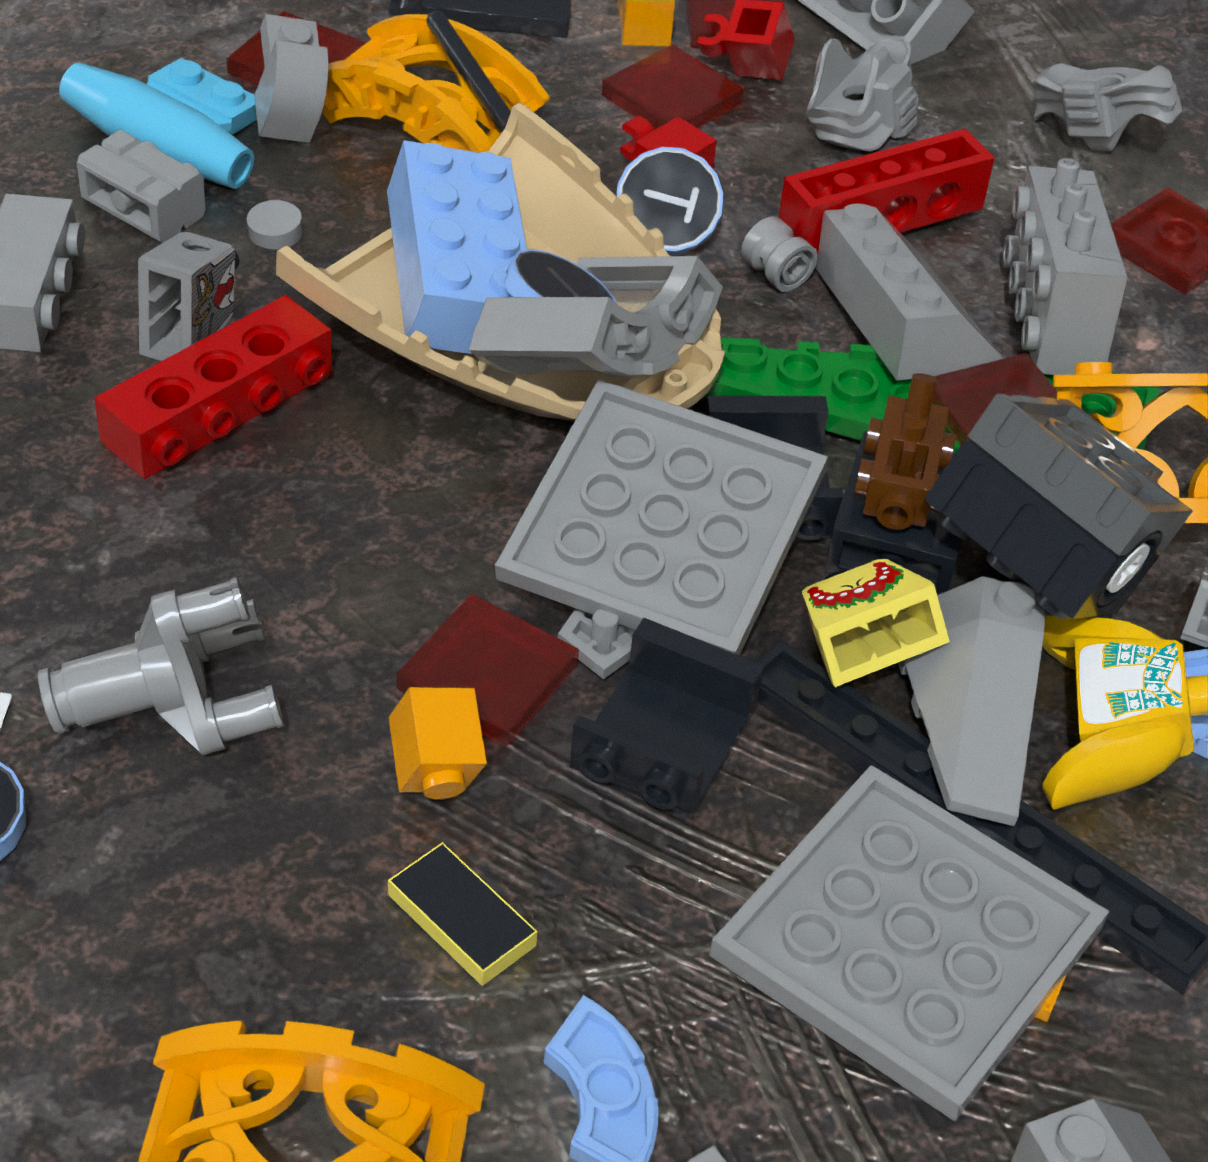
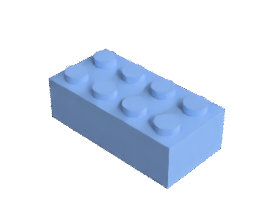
(452, 237)

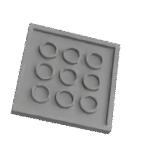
(663, 517)
(910, 939)

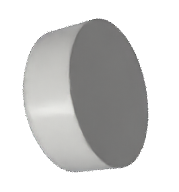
(274, 224)

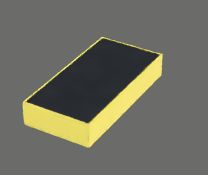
(462, 913)

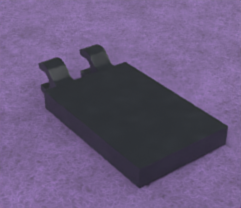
(511, 16)

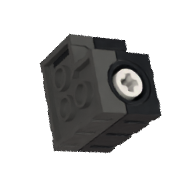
(1058, 504)

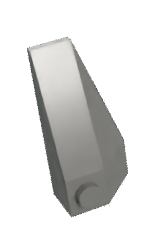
(981, 695)

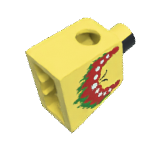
(873, 618)

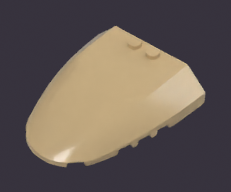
(562, 213)

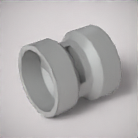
(774, 249)

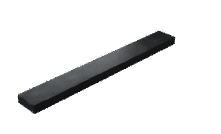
(864, 734)

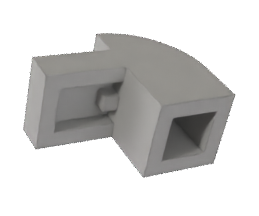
(293, 79)

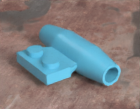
(178, 110)

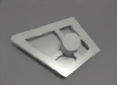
(600, 640)

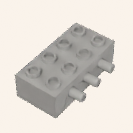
(1064, 268)

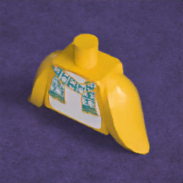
(1130, 706)

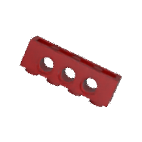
(906, 183)
(213, 386)

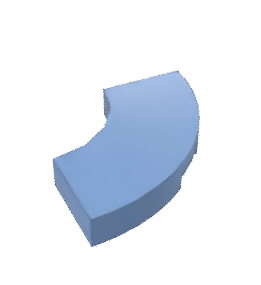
(608, 1084)

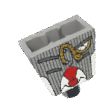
(184, 293)

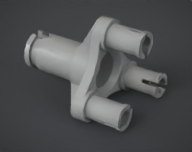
(168, 671)

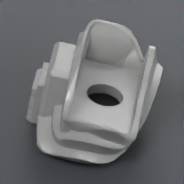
(1105, 100)
(888, 101)

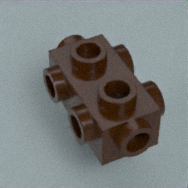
(907, 453)

